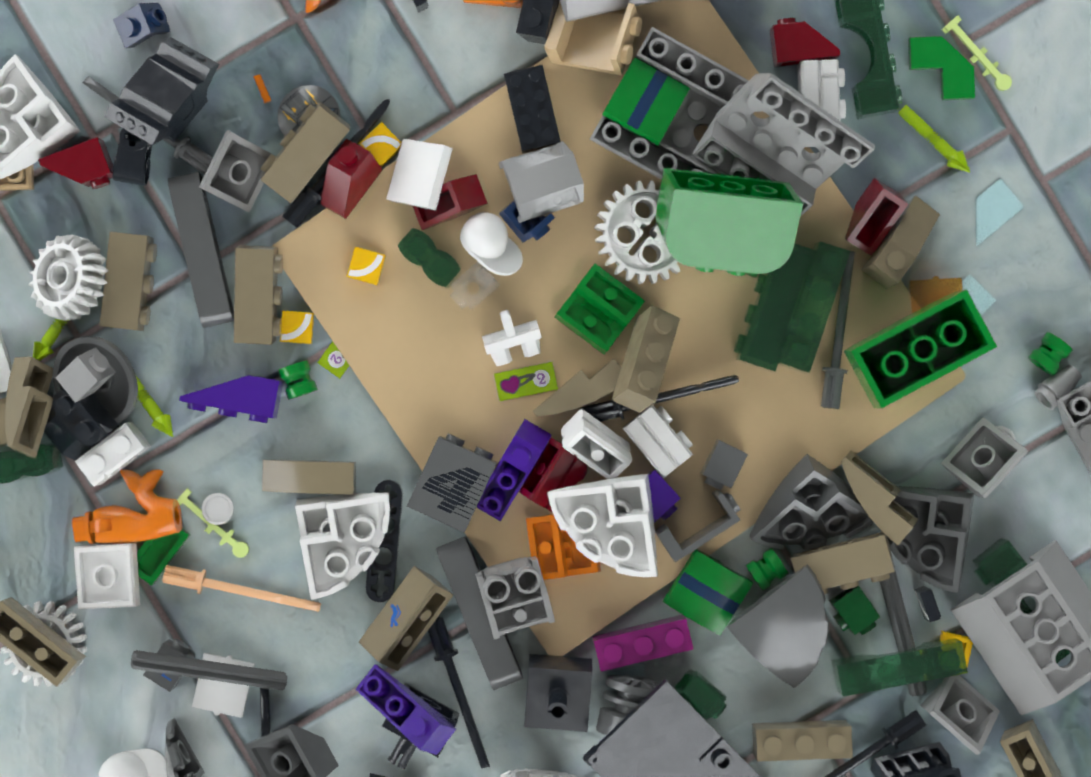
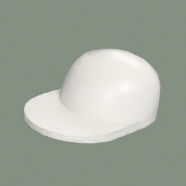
(488, 242)
(134, 764)

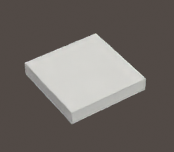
(419, 174)
(107, 576)

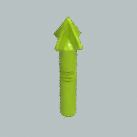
(955, 158)
(43, 348)
(160, 420)

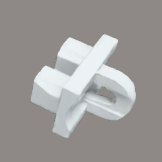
(499, 342)

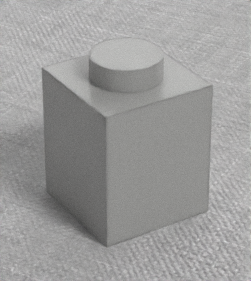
(85, 374)

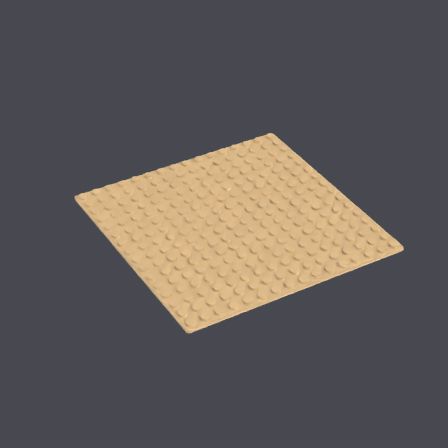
(431, 368)

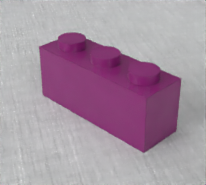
(642, 642)

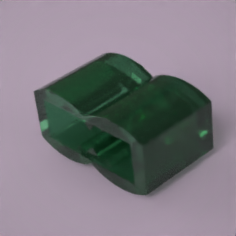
(436, 264)
(18, 466)
(701, 694)

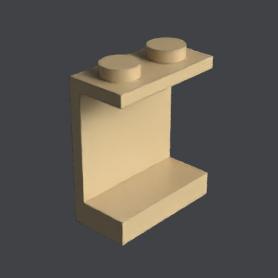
(594, 42)

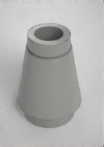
(1057, 386)

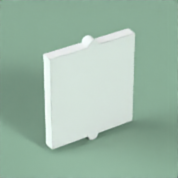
(221, 696)

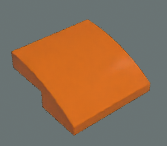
(556, 549)

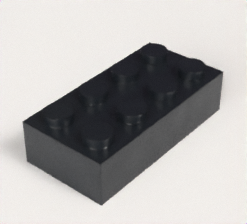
(532, 108)

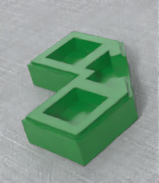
(956, 70)

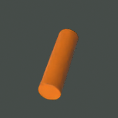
(262, 88)

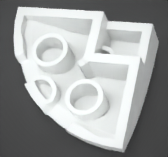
(30, 119)
(610, 522)
(340, 537)

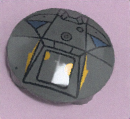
(296, 103)

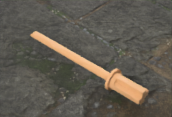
(196, 581)

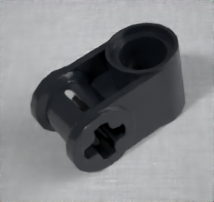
(132, 160)

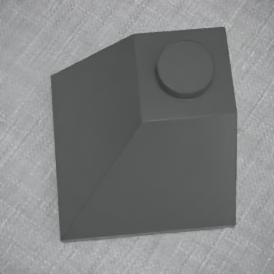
(291, 754)

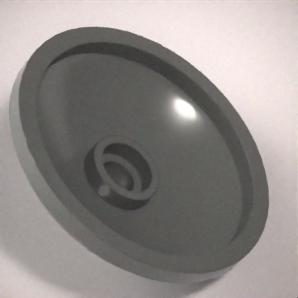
(120, 390)

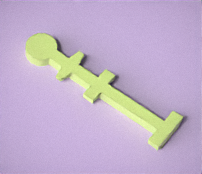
(1002, 81)
(240, 549)

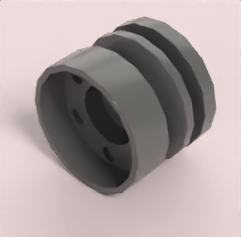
(630, 693)

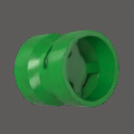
(1050, 353)
(294, 373)
(767, 569)

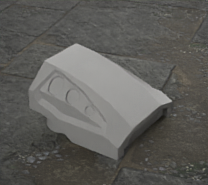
(544, 181)
(513, 595)

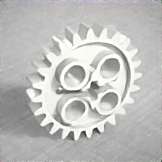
(623, 215)

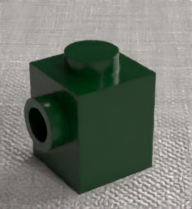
(854, 611)

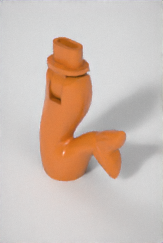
(122, 525)

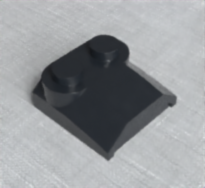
(78, 425)

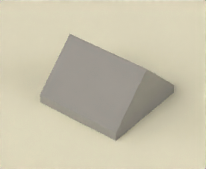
(235, 171)
(984, 465)
(962, 711)

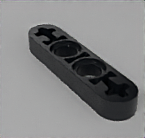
(391, 542)

